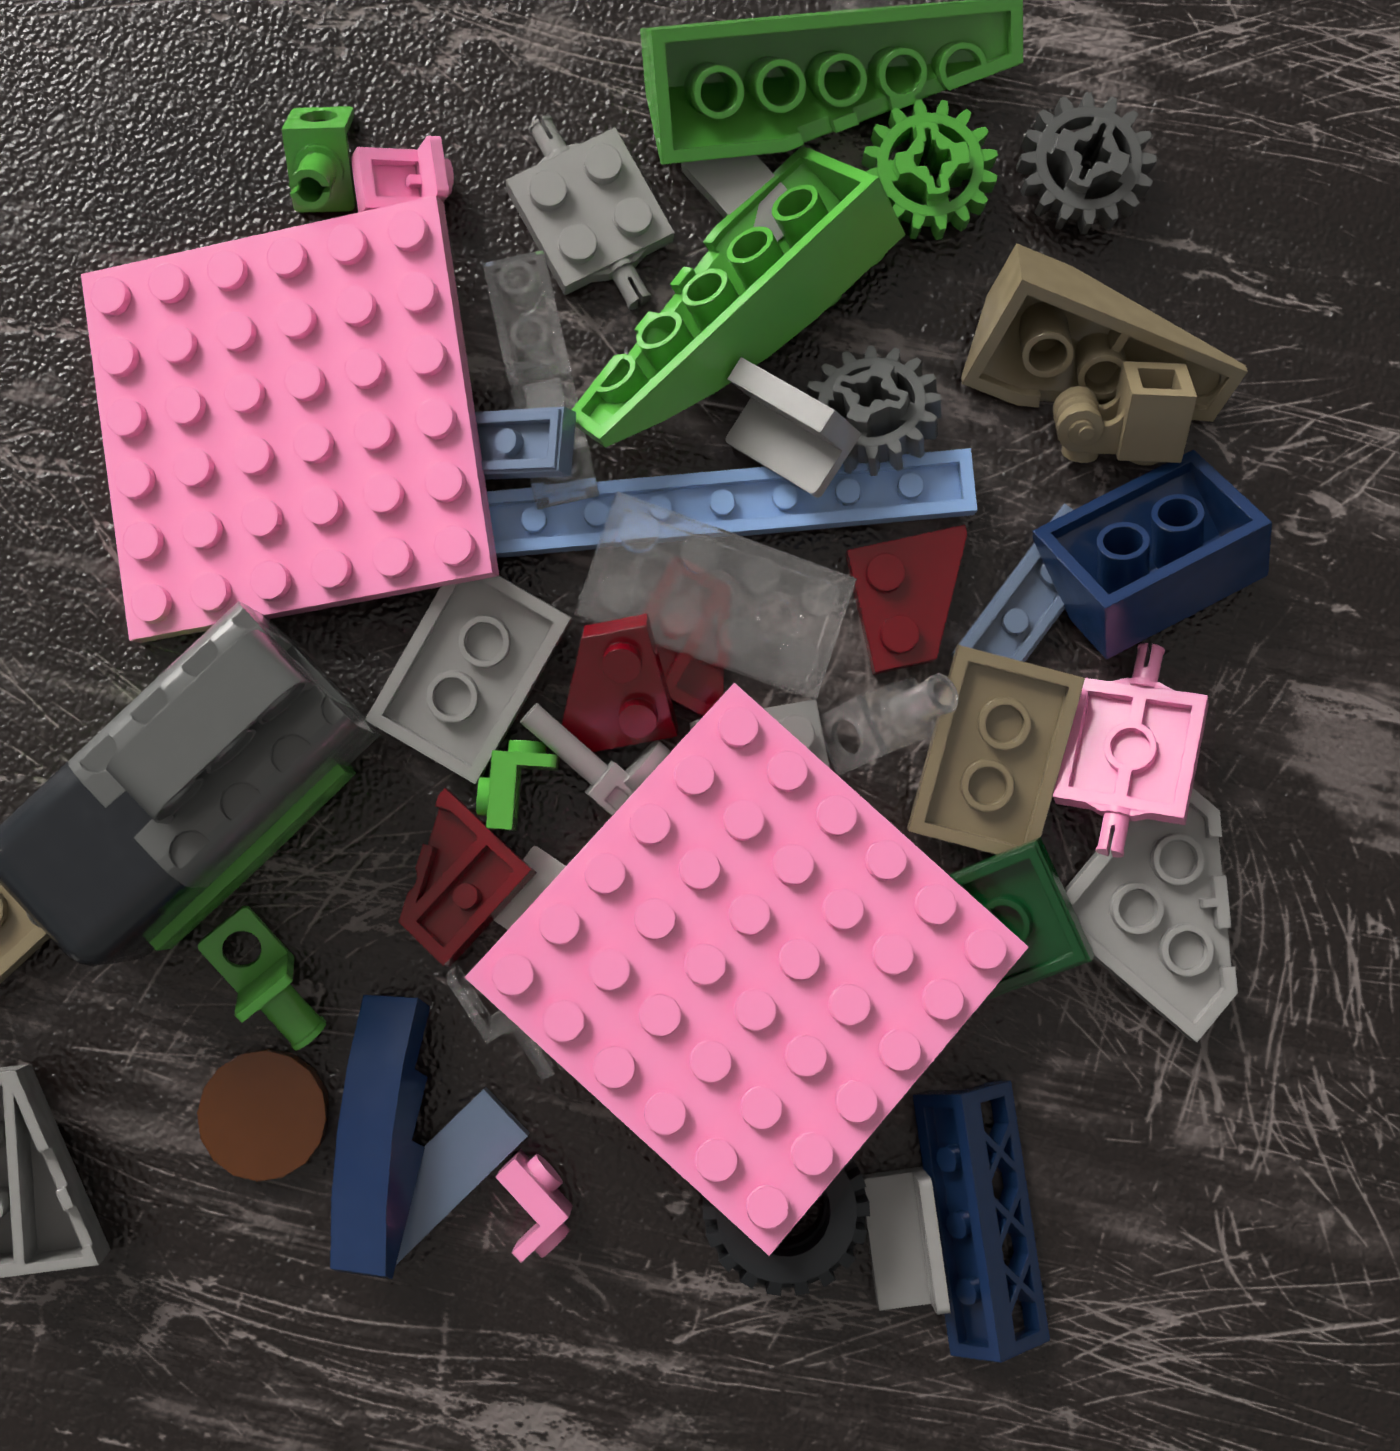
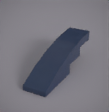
(374, 1144)

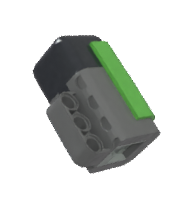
(182, 794)

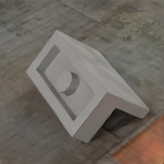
(789, 430)
(905, 1241)

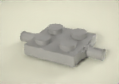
(590, 211)

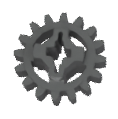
(1115, 166)
(875, 400)

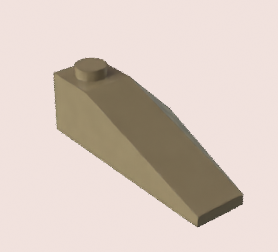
(1062, 330)

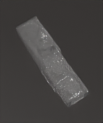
(538, 362)

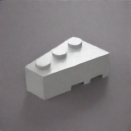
(42, 1200)

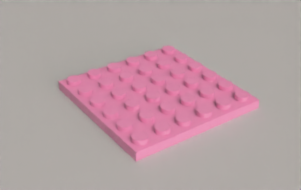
(289, 421)
(748, 967)

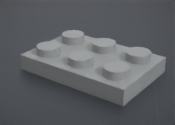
(468, 672)

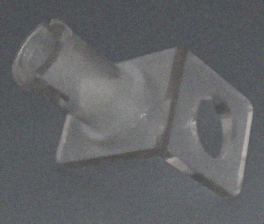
(888, 719)
(497, 1024)

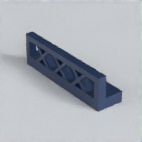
(974, 1223)

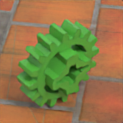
(948, 150)

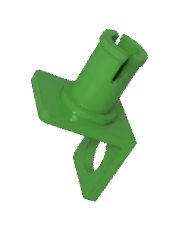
(319, 159)
(265, 981)

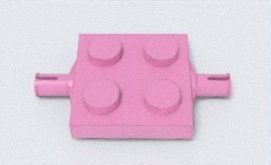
(1132, 751)

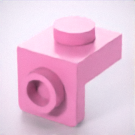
(401, 175)
(535, 1188)

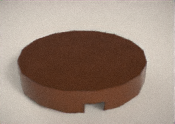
(263, 1114)

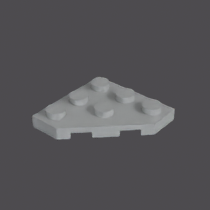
(1164, 917)

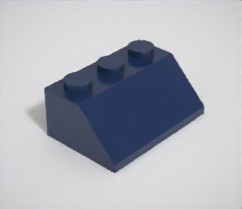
(1154, 552)

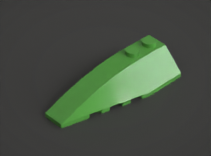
(806, 75)
(746, 294)

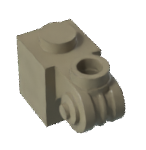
(1140, 425)

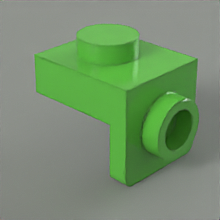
(500, 793)

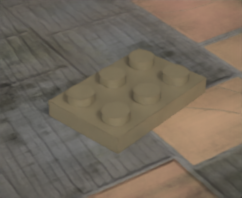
(996, 753)

